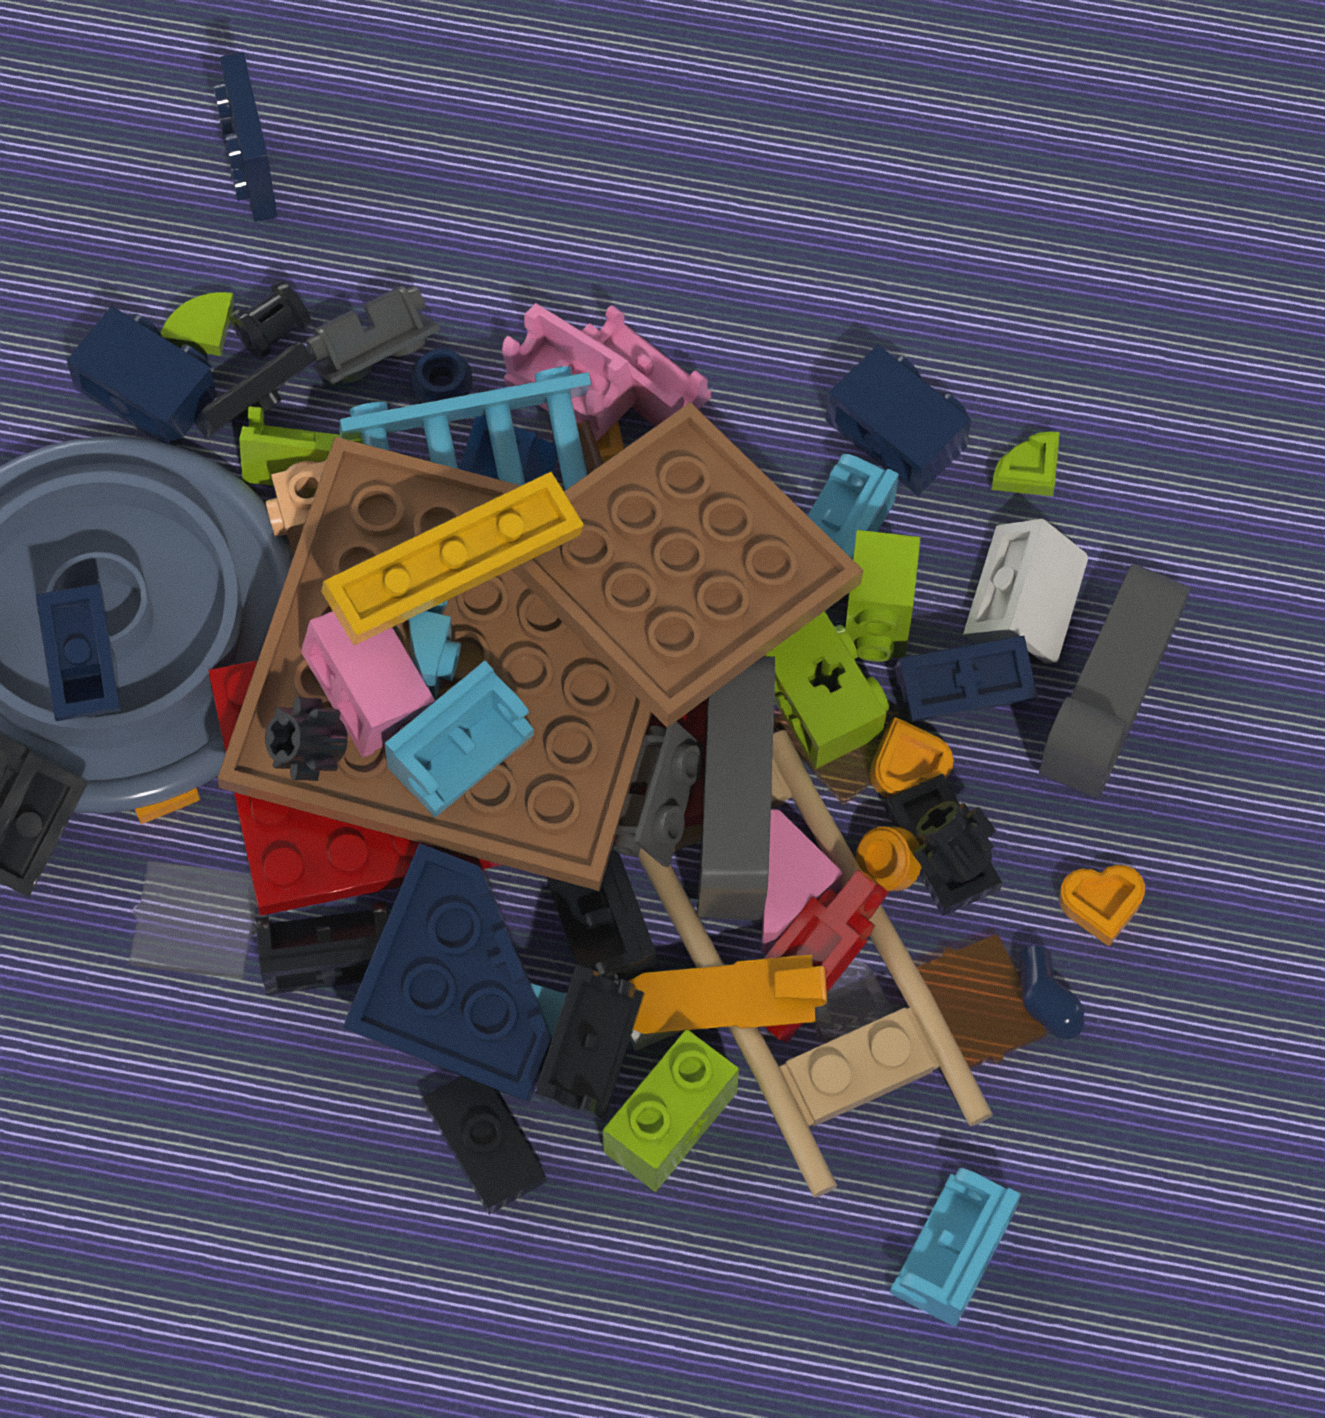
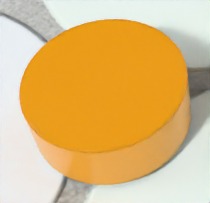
(888, 857)

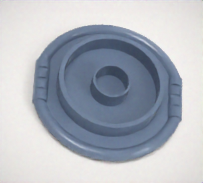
(184, 588)

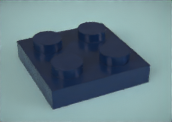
(244, 137)

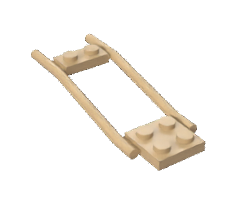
(860, 1062)

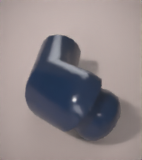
(1047, 998)

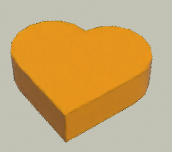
(908, 758)
(1102, 900)

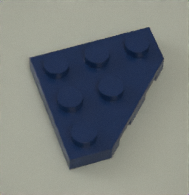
(453, 981)

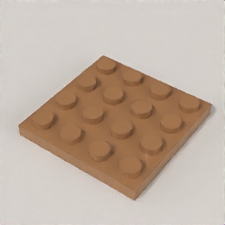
(686, 565)

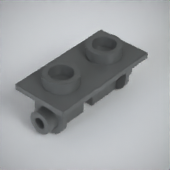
(352, 350)
(668, 768)

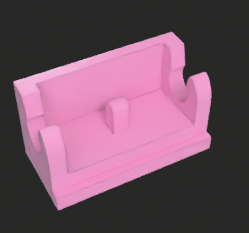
(558, 344)
(657, 381)
(367, 682)

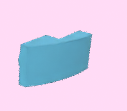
(432, 647)

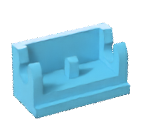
(854, 500)
(458, 739)
(956, 1245)

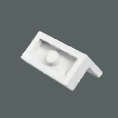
(1027, 588)

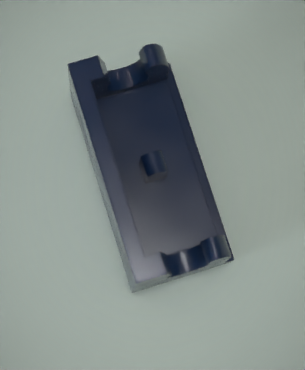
(965, 679)

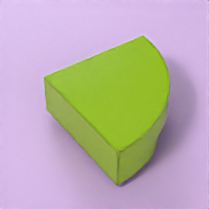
(201, 323)
(1029, 466)

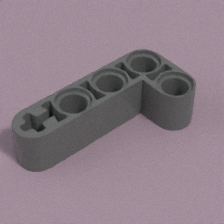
(1114, 681)
(738, 796)

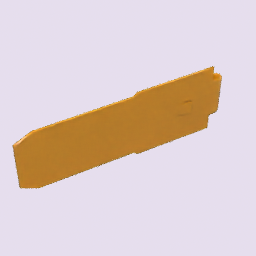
(731, 995)

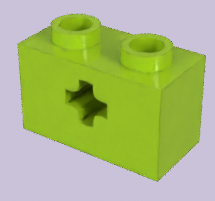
(884, 601)
(822, 720)
(670, 1110)

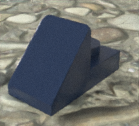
(78, 652)

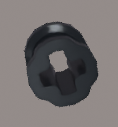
(270, 319)

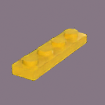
(452, 558)

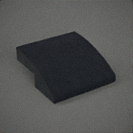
(34, 811)

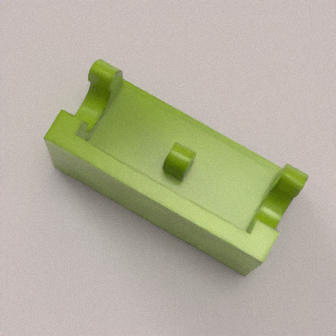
(275, 449)

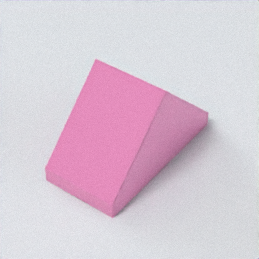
(795, 876)

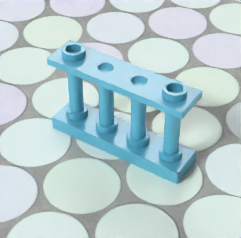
(552, 386)

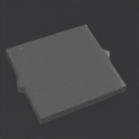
(194, 920)

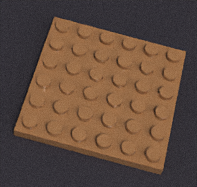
(549, 802)

